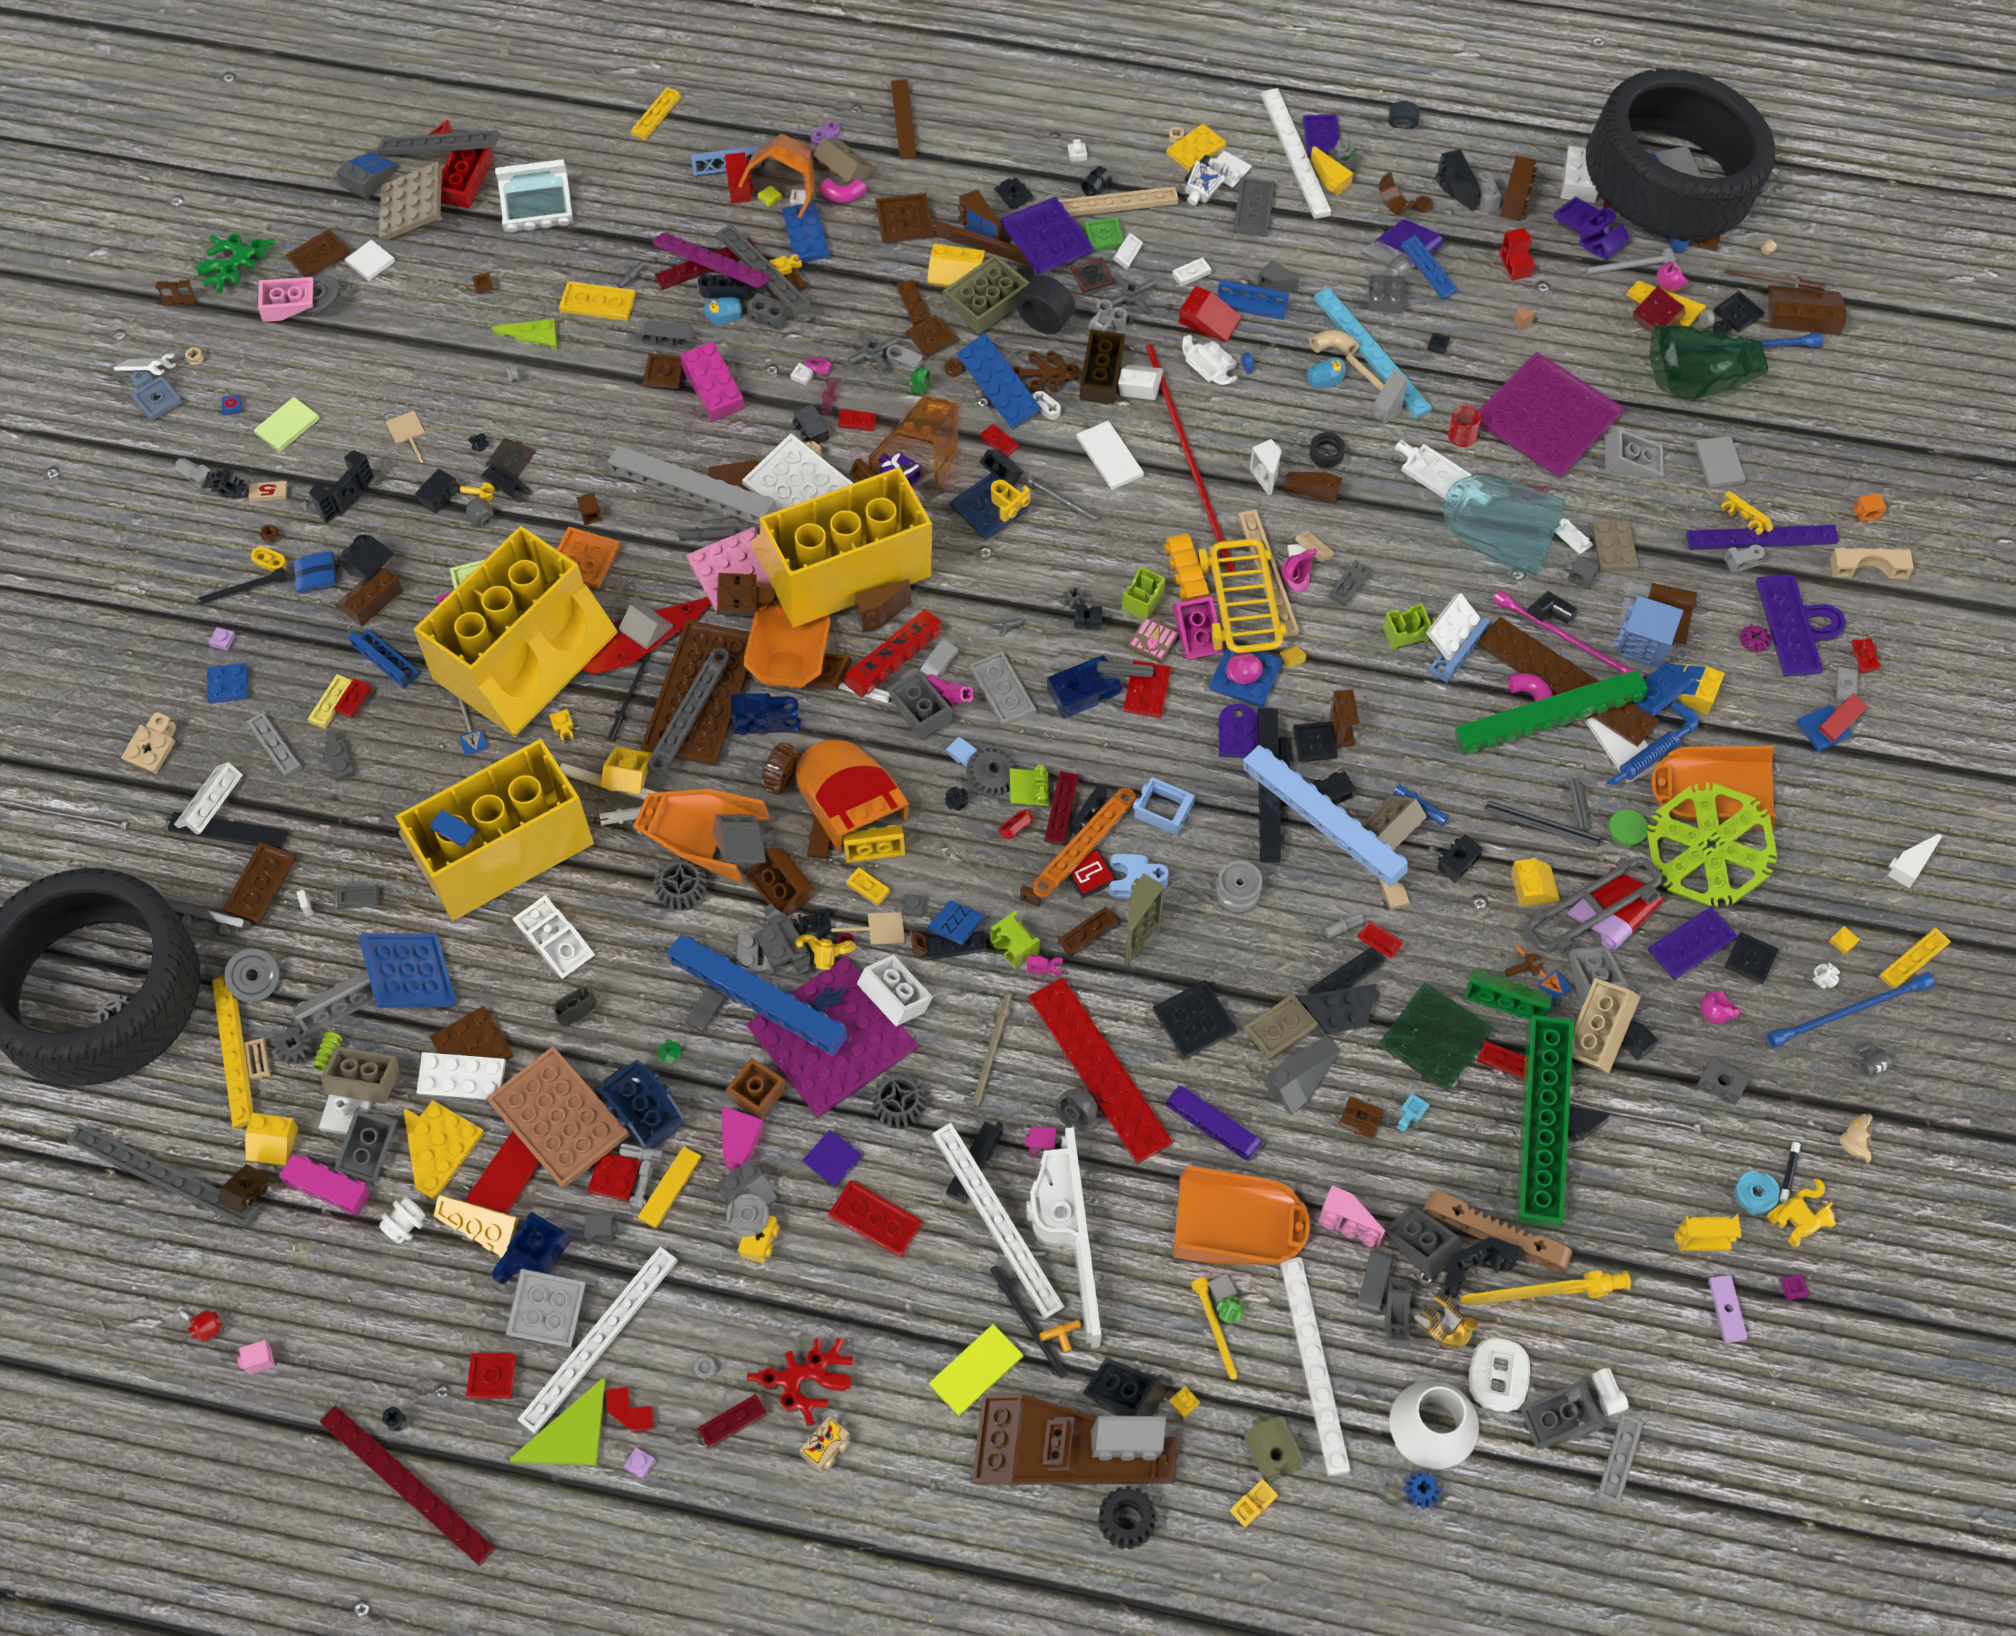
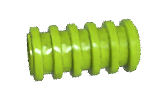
(326, 1050)

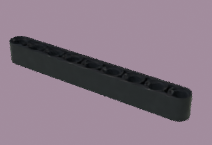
(1268, 802)

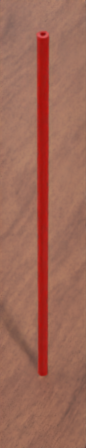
(1190, 459)

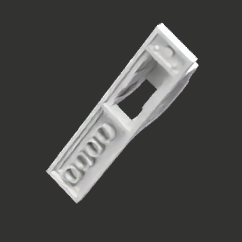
(1061, 1221)

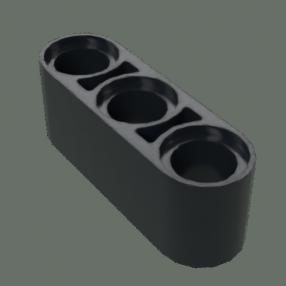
(722, 286)

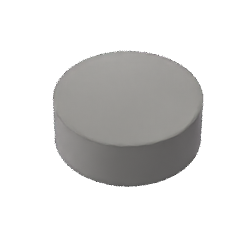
(1706, 318)
(705, 1368)

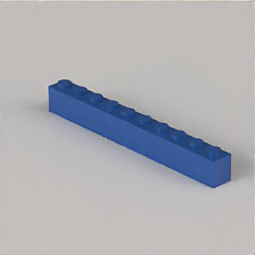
(758, 994)

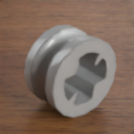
(512, 373)

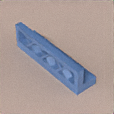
(719, 155)
(1464, 651)

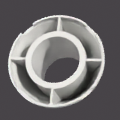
(1420, 1443)

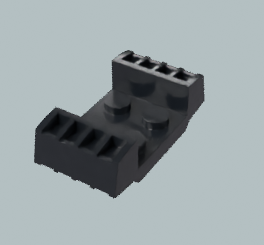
(346, 490)

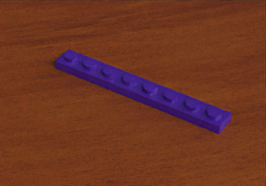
(1775, 538)

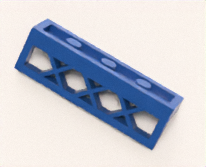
(1251, 302)
(382, 661)

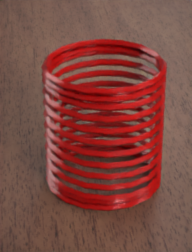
(1473, 430)

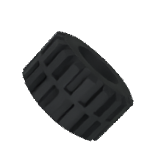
(1132, 1499)

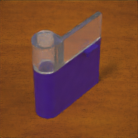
(1388, 247)

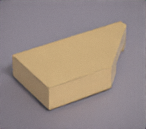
(1395, 896)

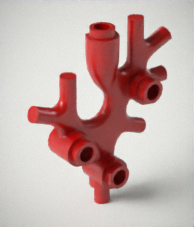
(795, 1373)

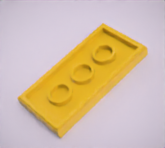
(597, 301)

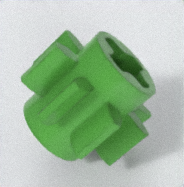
(1230, 1309)

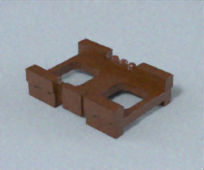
(177, 297)

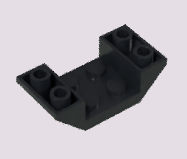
(1498, 1253)

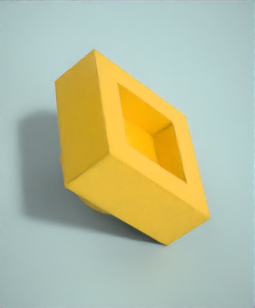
(1844, 940)

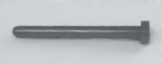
(1034, 483)

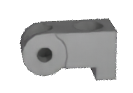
(1744, 558)

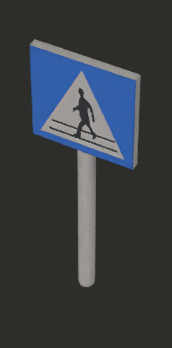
(473, 741)

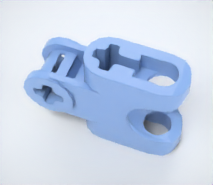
(1134, 867)

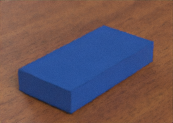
(452, 828)

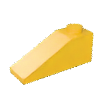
(1333, 174)

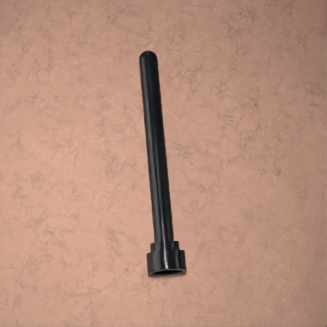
(277, 576)

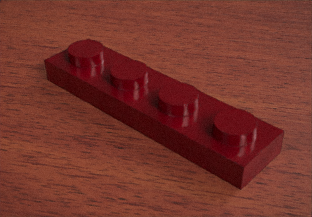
(1061, 808)

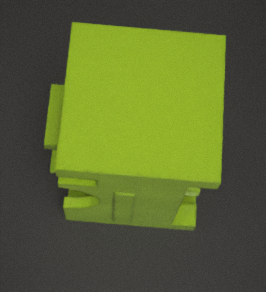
(1143, 593)
(1407, 626)
(1016, 939)

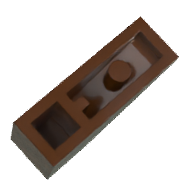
(1315, 484)

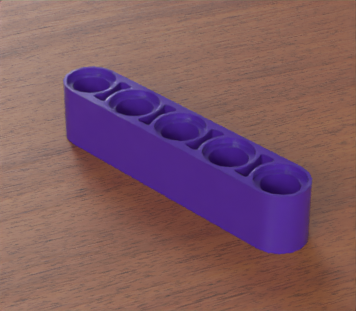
(1213, 1123)

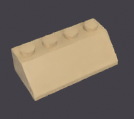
(1603, 1024)

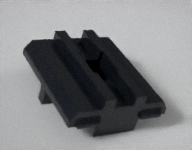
(1020, 193)

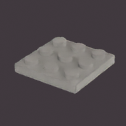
(545, 1308)

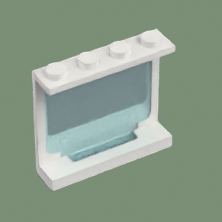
(534, 195)

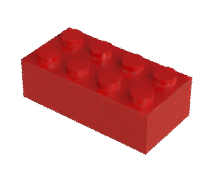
(464, 175)

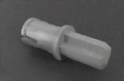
(1343, 925)
(641, 1153)

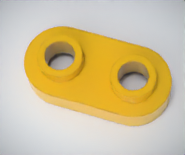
(270, 559)

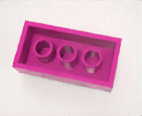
(712, 381)

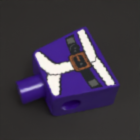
(911, 469)

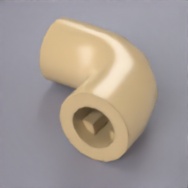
(1334, 339)

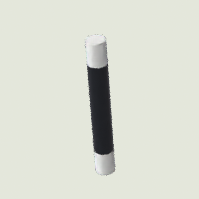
(1790, 1170)

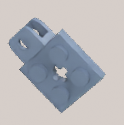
(147, 389)

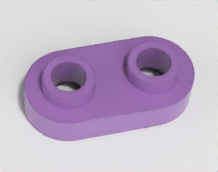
(828, 130)

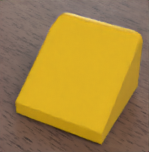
(1293, 656)

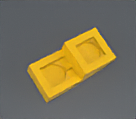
(1254, 1503)

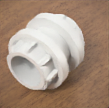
(402, 1220)

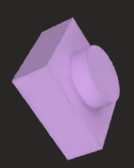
(222, 639)
(639, 1463)

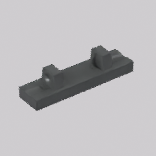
(226, 922)

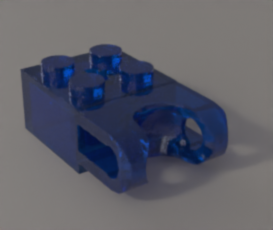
(1081, 687)
(763, 714)
(525, 1252)

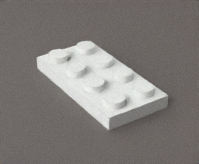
(459, 1076)

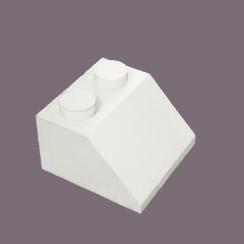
(1139, 382)
(1265, 464)

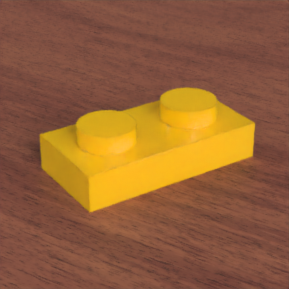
(868, 886)

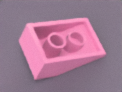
(284, 297)

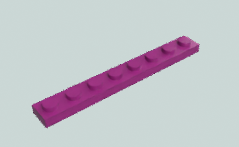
(711, 260)

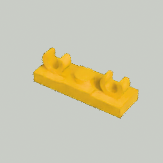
(1747, 512)

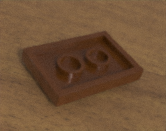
(317, 254)

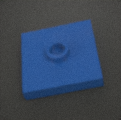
(1811, 722)

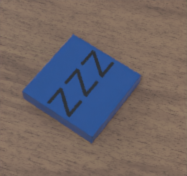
(956, 922)

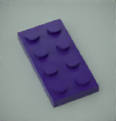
(1692, 943)

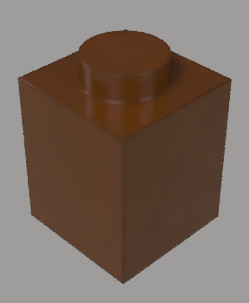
(589, 508)

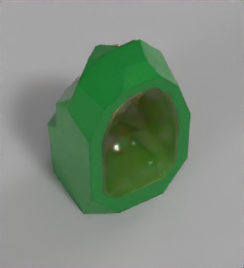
(919, 381)

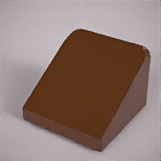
(918, 944)

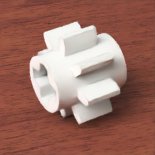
(1826, 975)

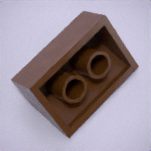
(370, 596)
(781, 882)

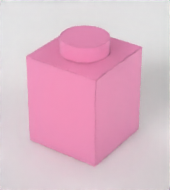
(256, 1357)

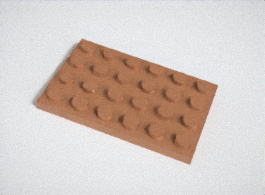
(557, 1117)

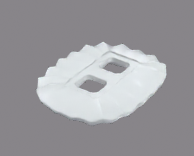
(1516, 1377)

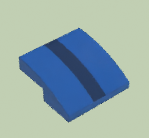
(315, 571)

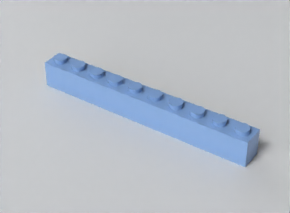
(1325, 815)

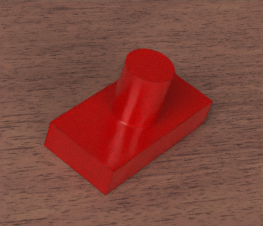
(1380, 939)

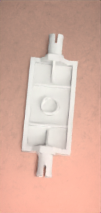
(1430, 468)

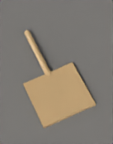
(406, 428)
(883, 928)

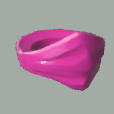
(822, 369)

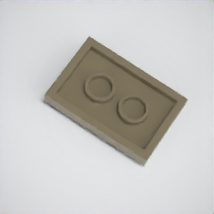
(1614, 546)
(1281, 1027)

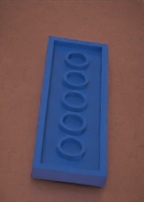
(998, 381)

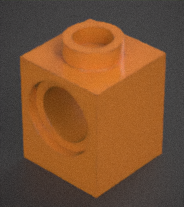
(1869, 507)

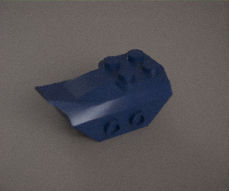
(642, 1104)

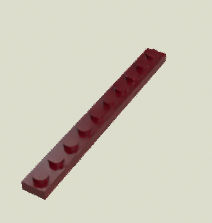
(407, 1485)

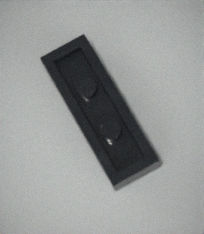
(942, 947)

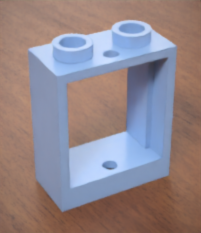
(1170, 792)

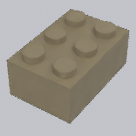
(360, 1074)

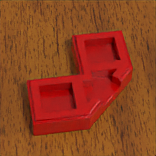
(632, 1418)

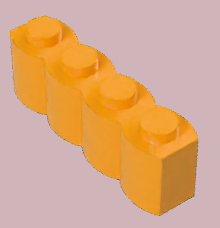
(1186, 567)

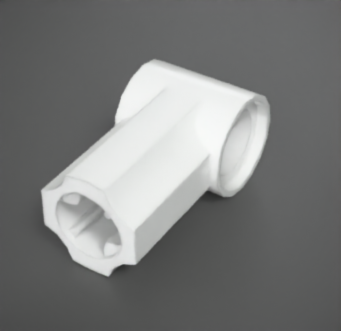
(1610, 1398)

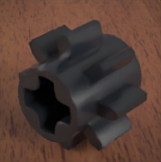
(956, 798)

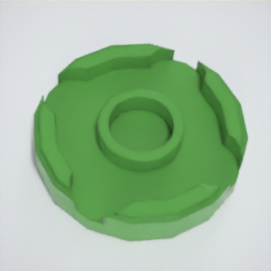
(1628, 827)

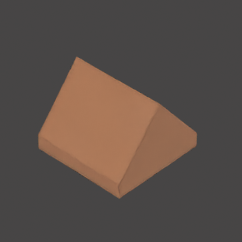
(1523, 318)

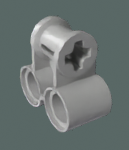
(1108, 318)

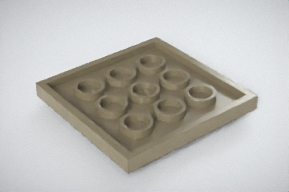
(410, 201)

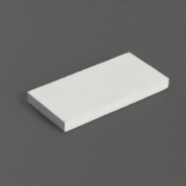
(1110, 455)
(1617, 747)

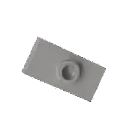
(1845, 683)

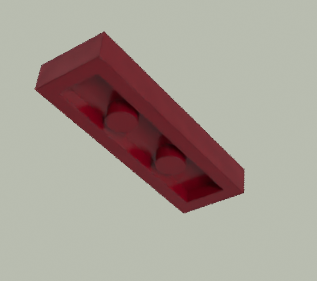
(732, 1421)

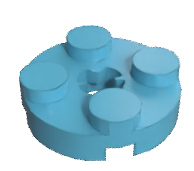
(1752, 1203)

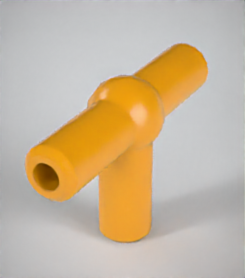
(1060, 1331)

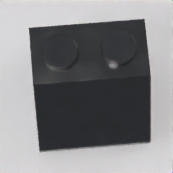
(364, 557)

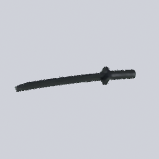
(621, 715)

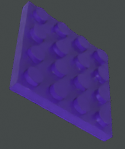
(1047, 235)

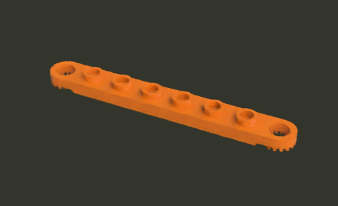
(1084, 842)

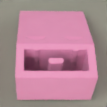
(1350, 1217)

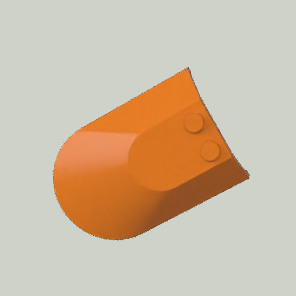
(783, 653)

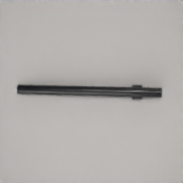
(1006, 1287)

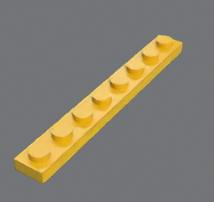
(233, 1054)

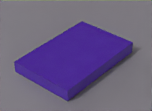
(1320, 132)

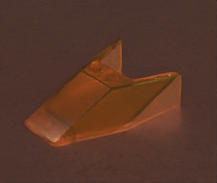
(928, 421)

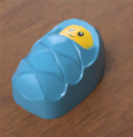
(723, 310)
(1326, 373)

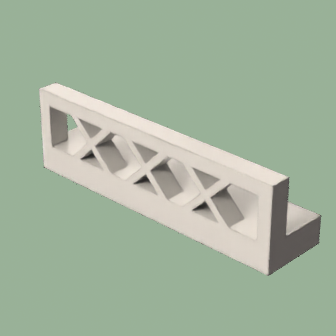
(209, 798)

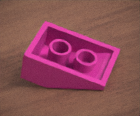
(1194, 626)

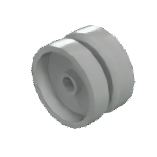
(1239, 886)

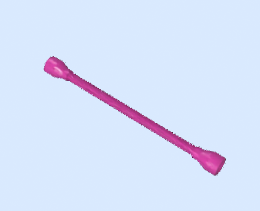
(1504, 600)

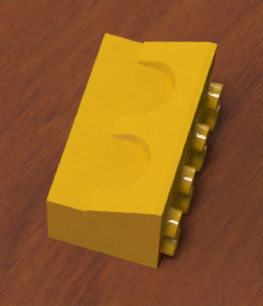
(844, 545)
(514, 631)
(522, 822)

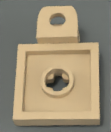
(154, 736)

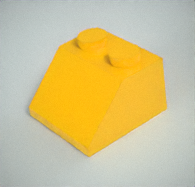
(1534, 883)
(270, 1139)

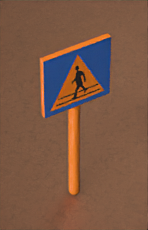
(1552, 984)

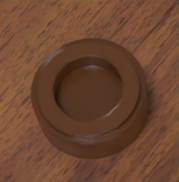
(1423, 204)
(953, 367)

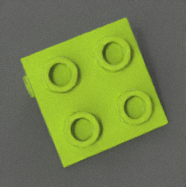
(1029, 786)

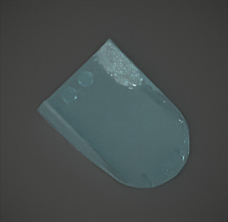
(1503, 519)

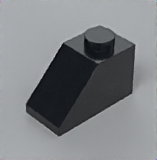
(1638, 1040)
(1584, 1122)

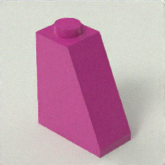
(739, 1137)

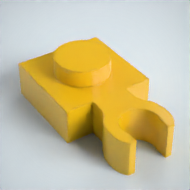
(785, 265)
(562, 724)

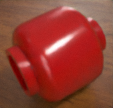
(204, 1325)

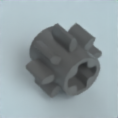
(1074, 597)

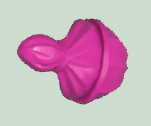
(1297, 569)

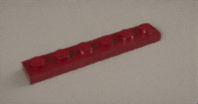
(689, 270)

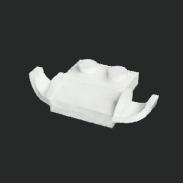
(1209, 361)

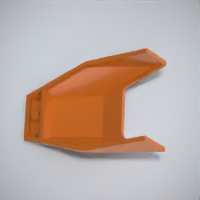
(792, 154)
(686, 821)

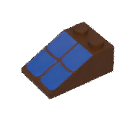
(978, 216)

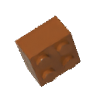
(756, 1089)

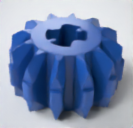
(1430, 1495)

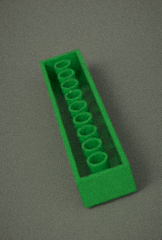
(1544, 1122)

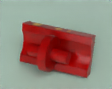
(1865, 655)

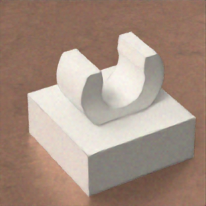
(1077, 151)

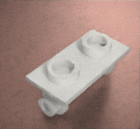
(1573, 537)

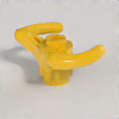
(825, 950)

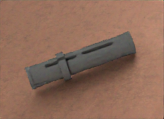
(706, 533)

